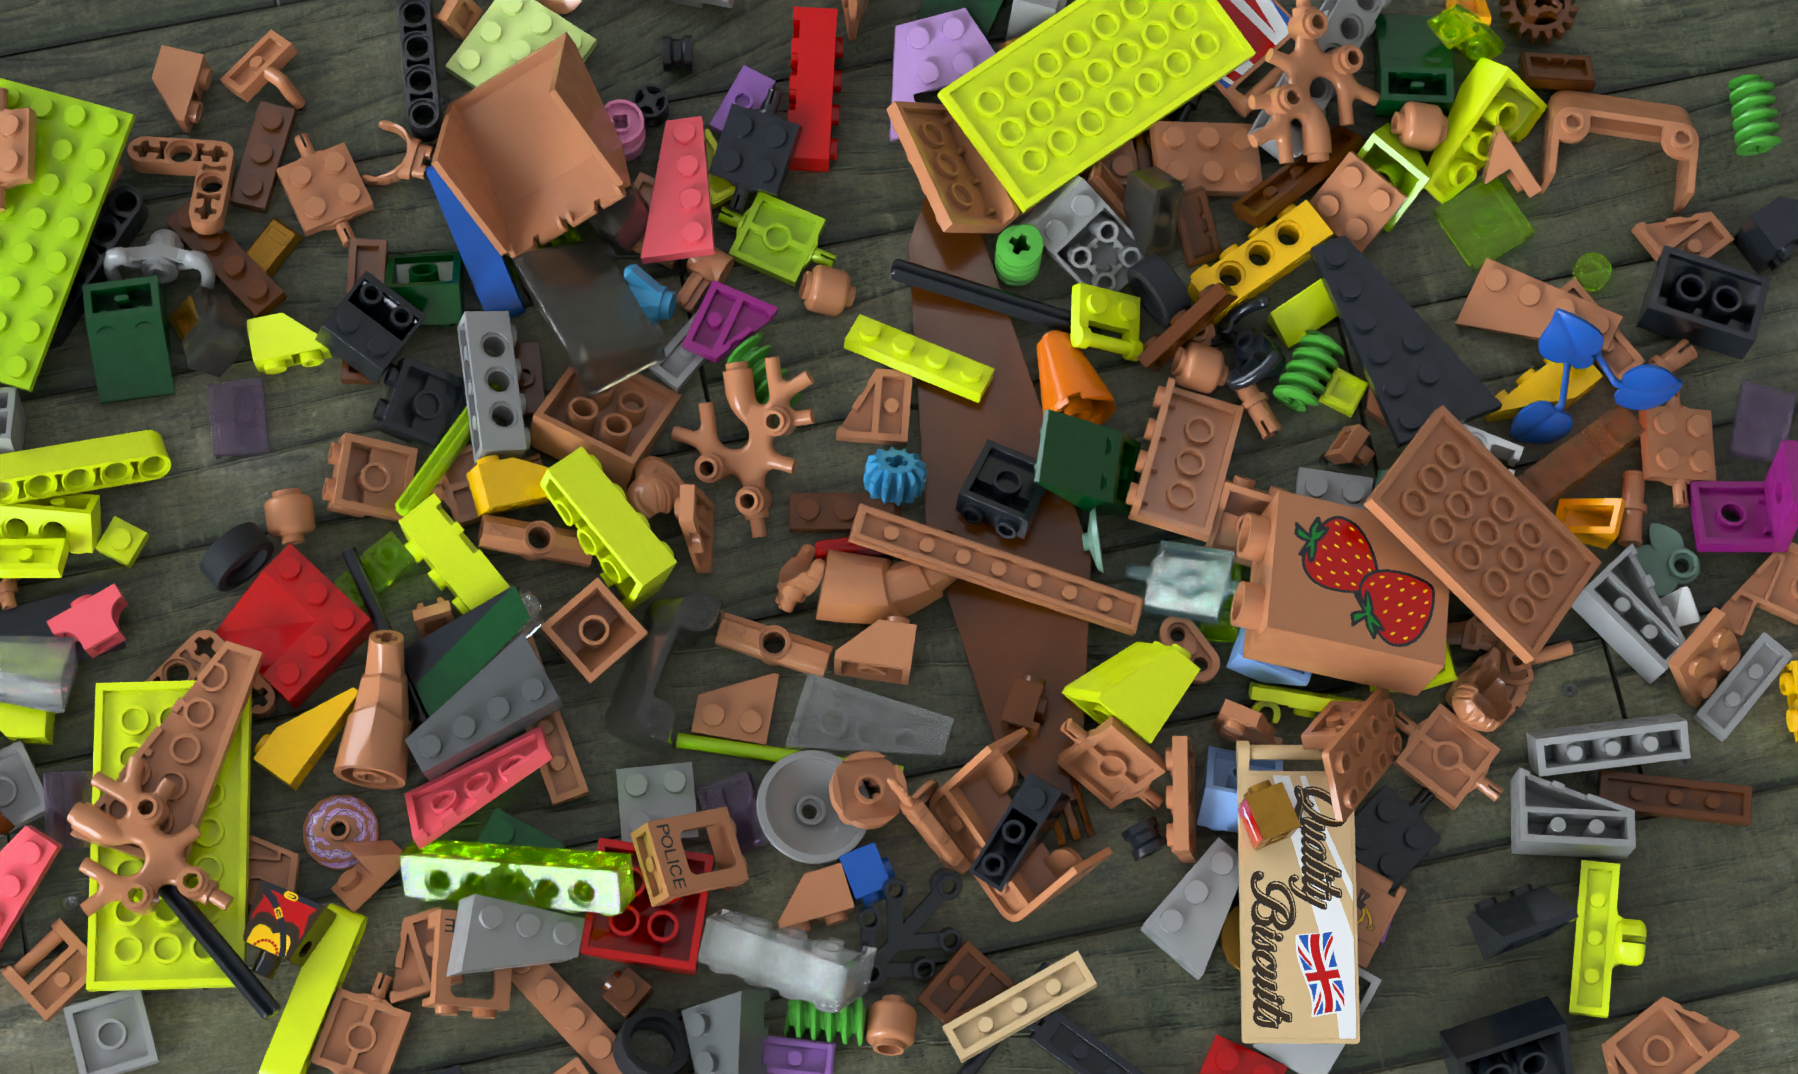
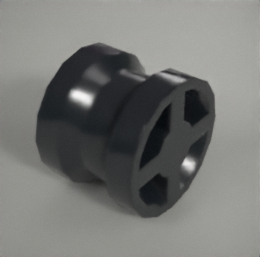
(677, 53)
(649, 96)
(1145, 838)

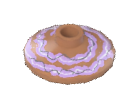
(338, 809)

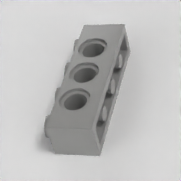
(492, 331)
(1608, 744)

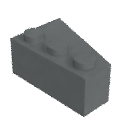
(728, 1033)

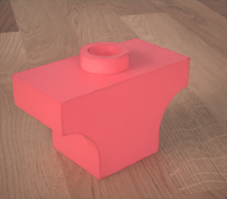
(93, 621)

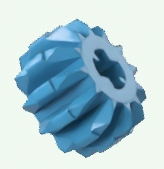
(895, 476)

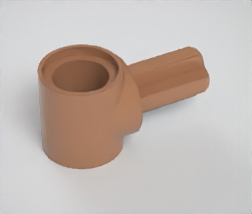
(702, 273)

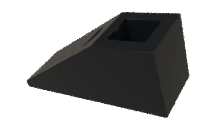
(1019, 831)

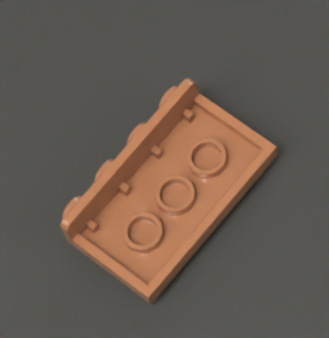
(951, 170)
(1184, 462)

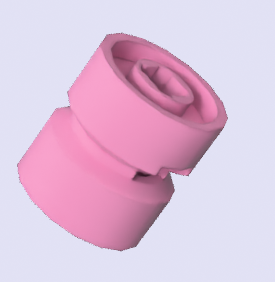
(629, 126)

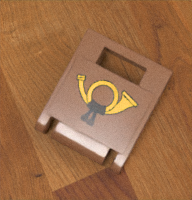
(1374, 910)

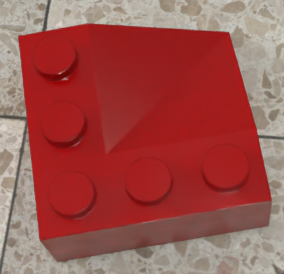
(298, 624)
(649, 936)

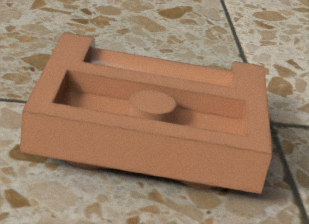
(60, 980)

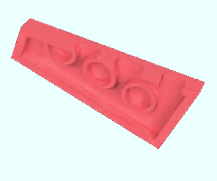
(681, 199)
(466, 789)
(22, 869)

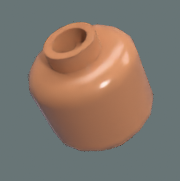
(1420, 126)
(827, 290)
(1199, 367)
(289, 516)
(890, 1025)

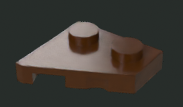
(963, 984)

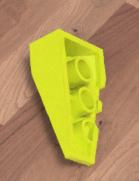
(1485, 99)

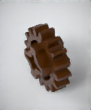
(1539, 22)

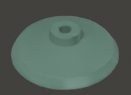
(1092, 541)

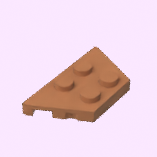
(1665, 1041)

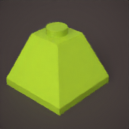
(1397, 164)

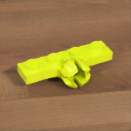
(1601, 939)

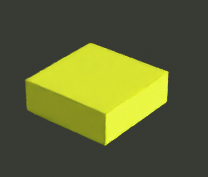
(1344, 392)

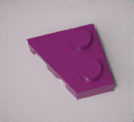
(726, 321)

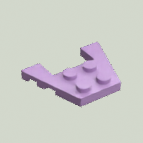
(935, 54)

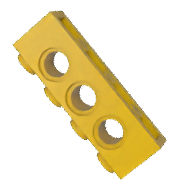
(1298, 222)

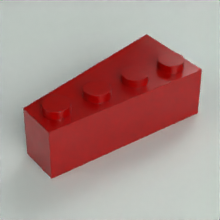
(813, 86)

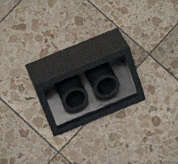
(1704, 302)
(1512, 1041)

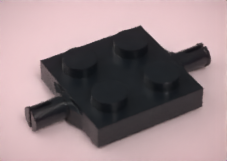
(755, 150)
(1393, 833)

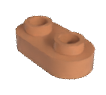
(1194, 643)

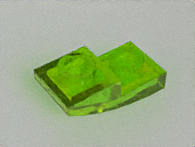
(1467, 32)
(384, 565)

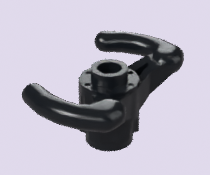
(1254, 351)

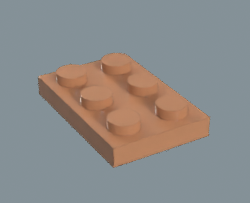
(1207, 156)
(1182, 799)

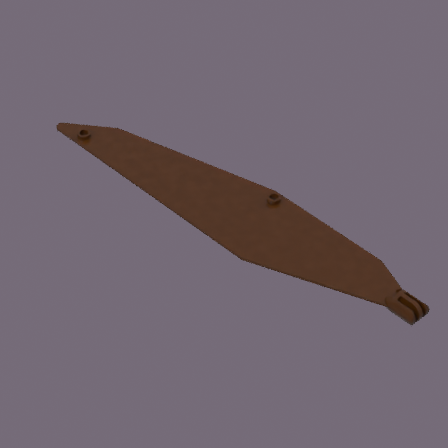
(998, 630)

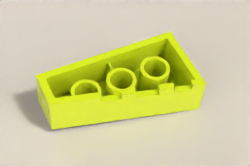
(609, 527)

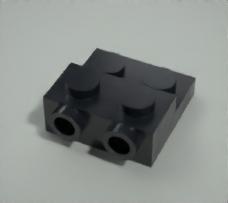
(419, 402)
(1001, 491)

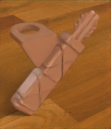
(933, 833)

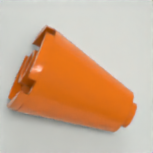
(1070, 381)

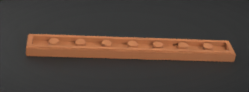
(996, 569)

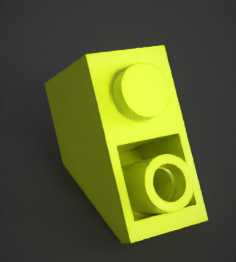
(283, 343)
(26, 724)

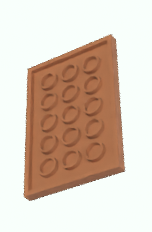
(1483, 534)

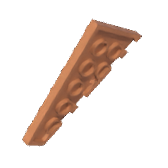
(192, 743)

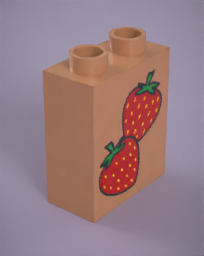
(1338, 596)

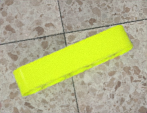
(82, 466)
(313, 995)

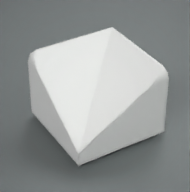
(1682, 608)

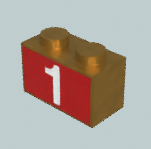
(1268, 814)

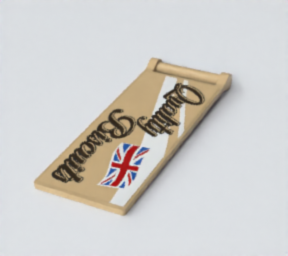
(1298, 914)

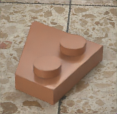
(1697, 235)
(881, 411)
(696, 521)
(737, 711)
(1242, 723)
(415, 959)

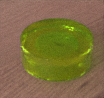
(1592, 271)

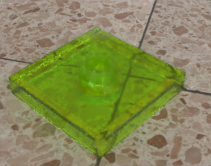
(1483, 222)

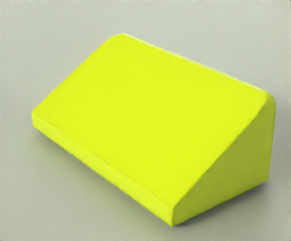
(1303, 312)

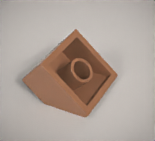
(593, 631)
(879, 652)

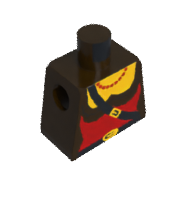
(284, 928)

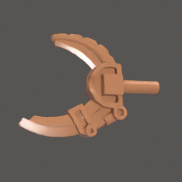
(1515, 673)

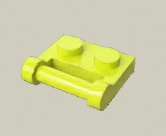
(1106, 311)

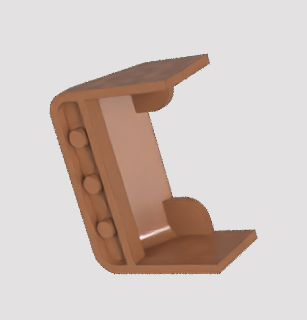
(1576, 113)
(971, 809)

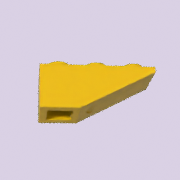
(1545, 386)

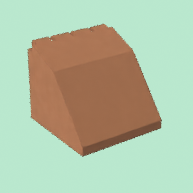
(532, 150)

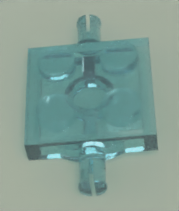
(1187, 581)

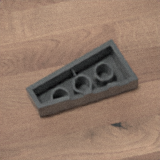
(486, 711)

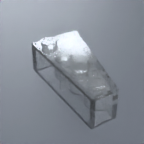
(855, 720)
(786, 960)

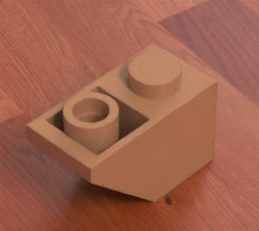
(180, 82)
(819, 898)

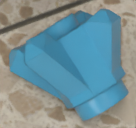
(653, 298)

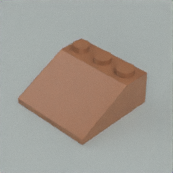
(614, 425)

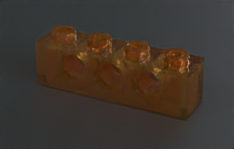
(1582, 455)

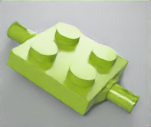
(777, 238)

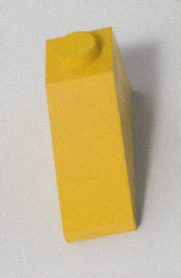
(505, 484)
(302, 741)

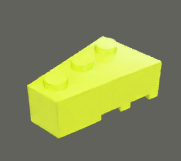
(450, 556)

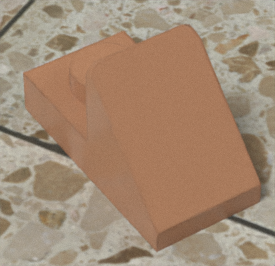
(1504, 156)
(375, 866)

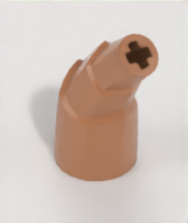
(873, 588)
(375, 733)

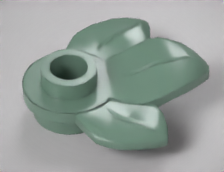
(1660, 556)

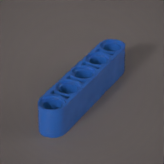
(483, 262)

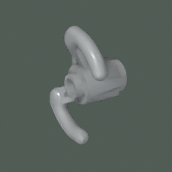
(161, 257)

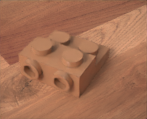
(368, 476)
(1235, 503)

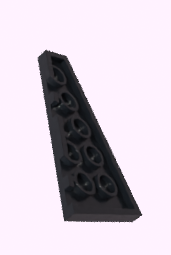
(1397, 350)

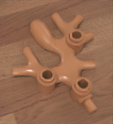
(1294, 98)
(758, 456)
(162, 851)

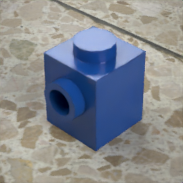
(866, 874)

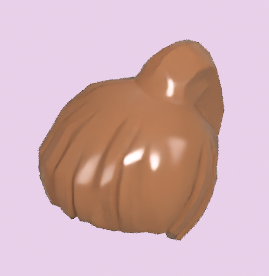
(654, 487)
(1481, 694)

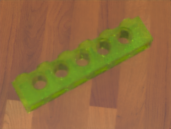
(519, 875)

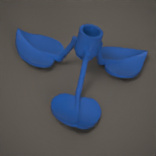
(1578, 344)

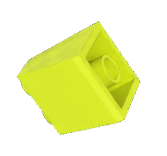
(1136, 687)

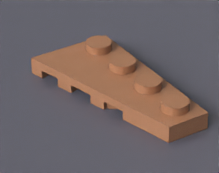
(1524, 306)

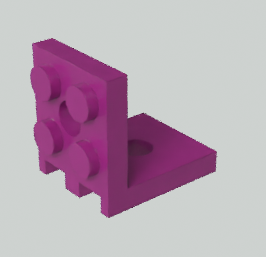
(1764, 508)

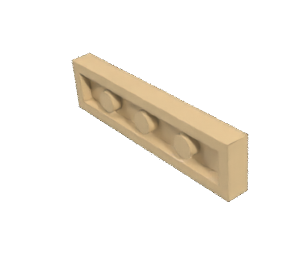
(1019, 1006)

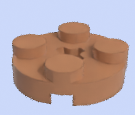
(853, 806)

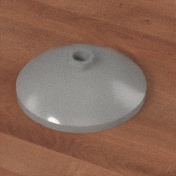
(801, 783)

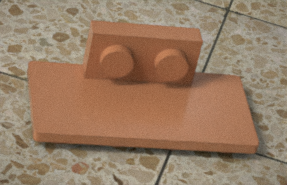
(1356, 747)

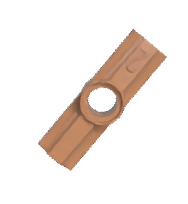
(512, 537)
(750, 636)

